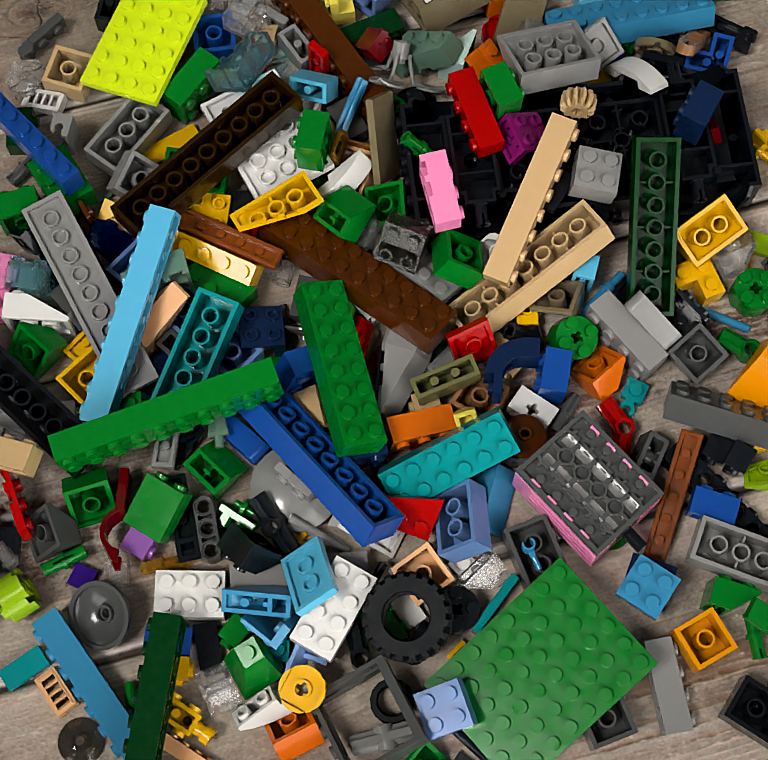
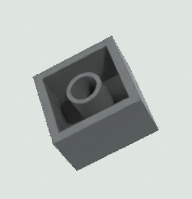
(696, 352)

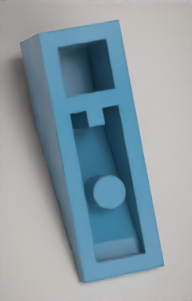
(258, 600)

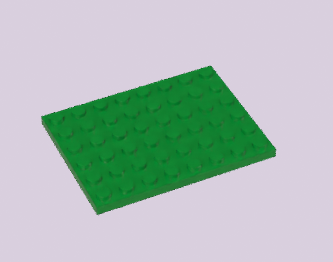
(545, 669)

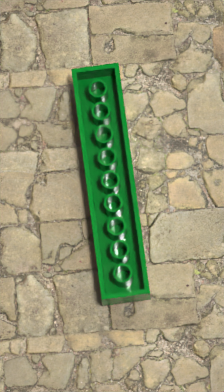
(165, 415)

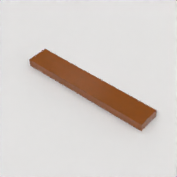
(231, 239)
(675, 491)

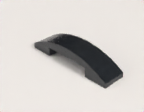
(186, 532)

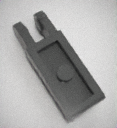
(42, 37)

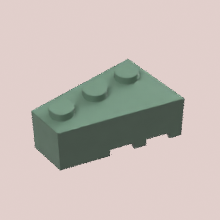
(175, 270)

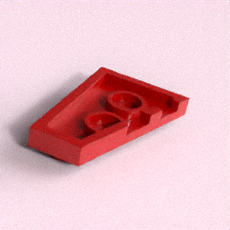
(19, 505)
(419, 514)

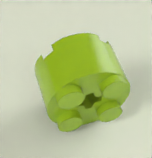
(17, 596)

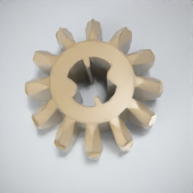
(578, 102)

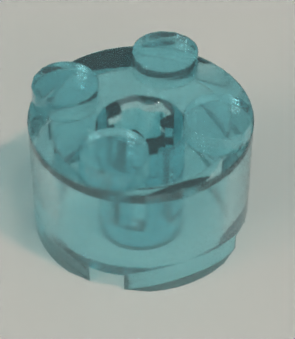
(28, 276)

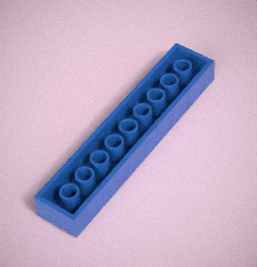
(332, 479)

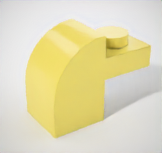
(340, 10)

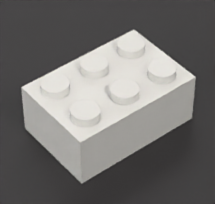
(190, 594)

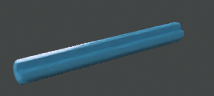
(350, 107)

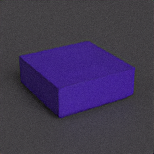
(81, 575)

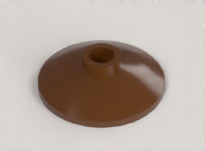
(536, 430)

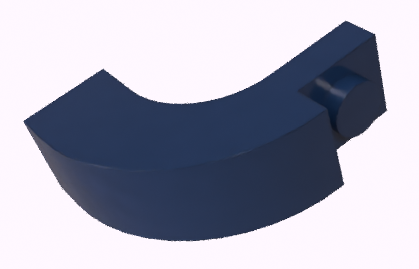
(508, 356)

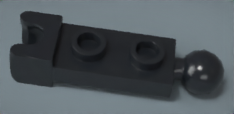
(743, 35)

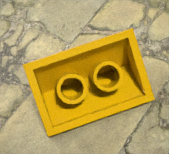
(709, 231)

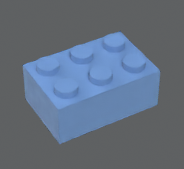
(463, 522)

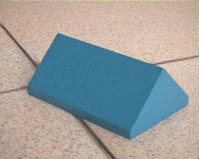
(499, 493)

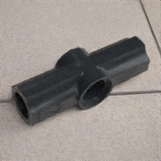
(266, 513)

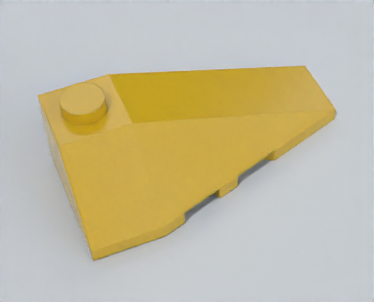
(284, 201)

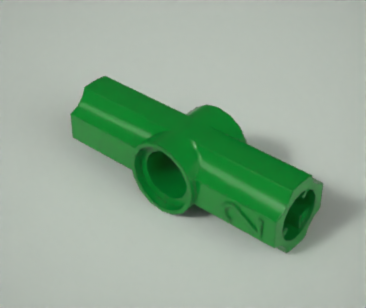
(736, 344)

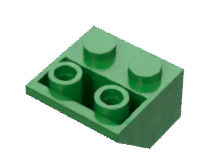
(345, 213)
(215, 468)
(726, 595)

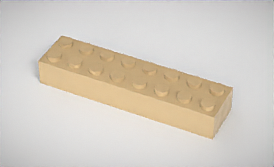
(549, 260)

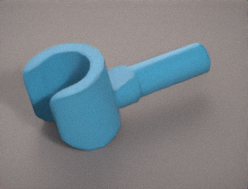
(531, 551)

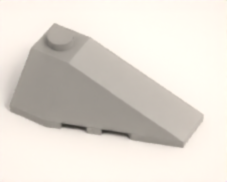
(400, 364)

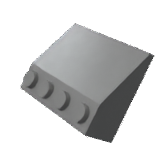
(550, 56)

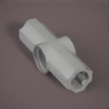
(380, 738)

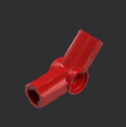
(615, 416)

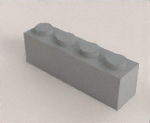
(667, 688)

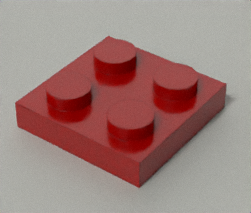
(472, 338)

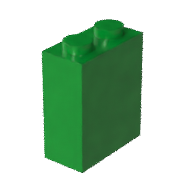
(158, 507)

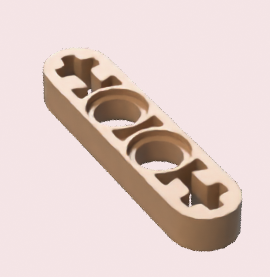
(693, 42)

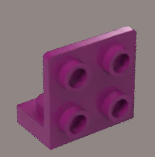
(521, 134)

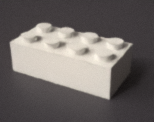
(329, 623)

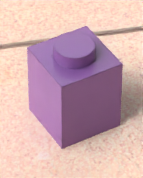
(139, 545)

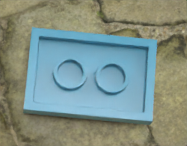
(309, 576)

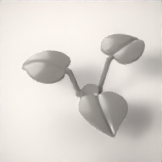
(399, 54)

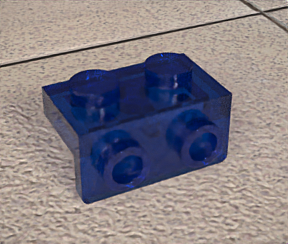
(108, 239)

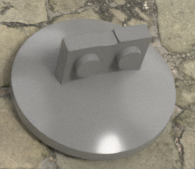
(287, 492)

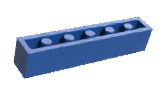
(39, 148)

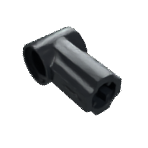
(514, 330)
(357, 644)

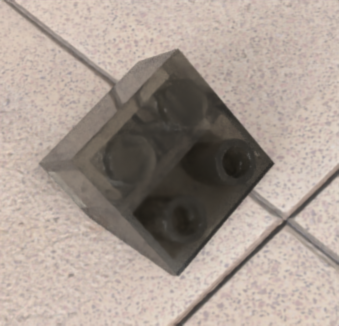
(403, 242)

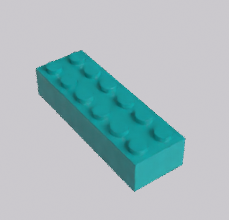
(200, 342)
(451, 457)

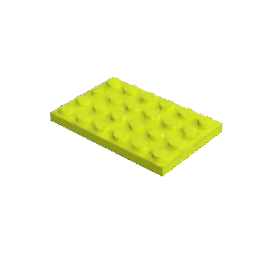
(142, 48)

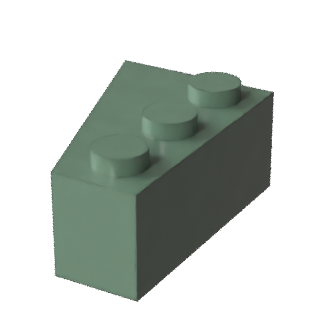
(429, 50)

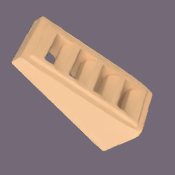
(68, 706)

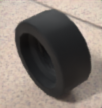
(385, 718)

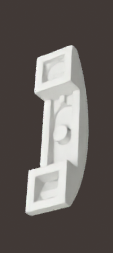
(646, 75)

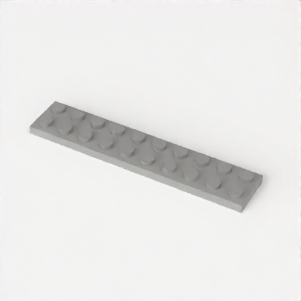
(82, 278)

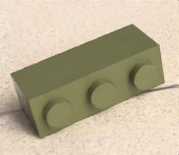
(445, 379)

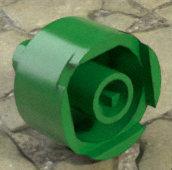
(750, 292)
(583, 332)

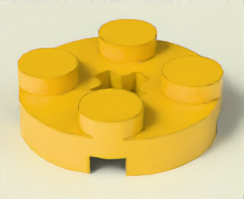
(289, 693)

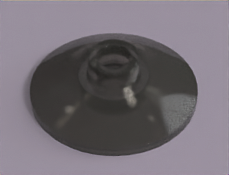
(93, 740)

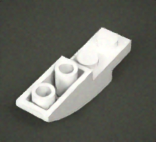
(348, 173)
(264, 708)

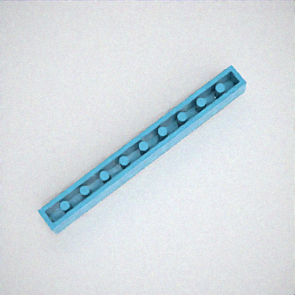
(131, 313)

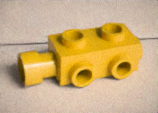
(199, 729)

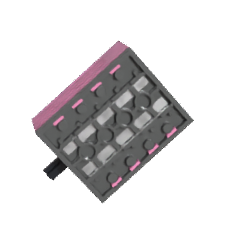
(588, 489)

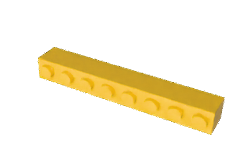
(204, 253)

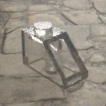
(484, 573)

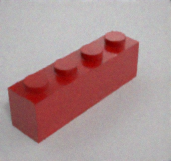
(475, 112)

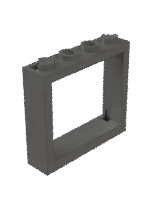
(351, 680)

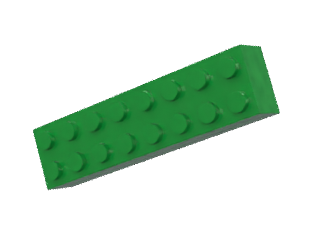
(339, 368)

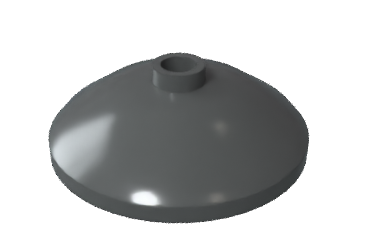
(90, 617)

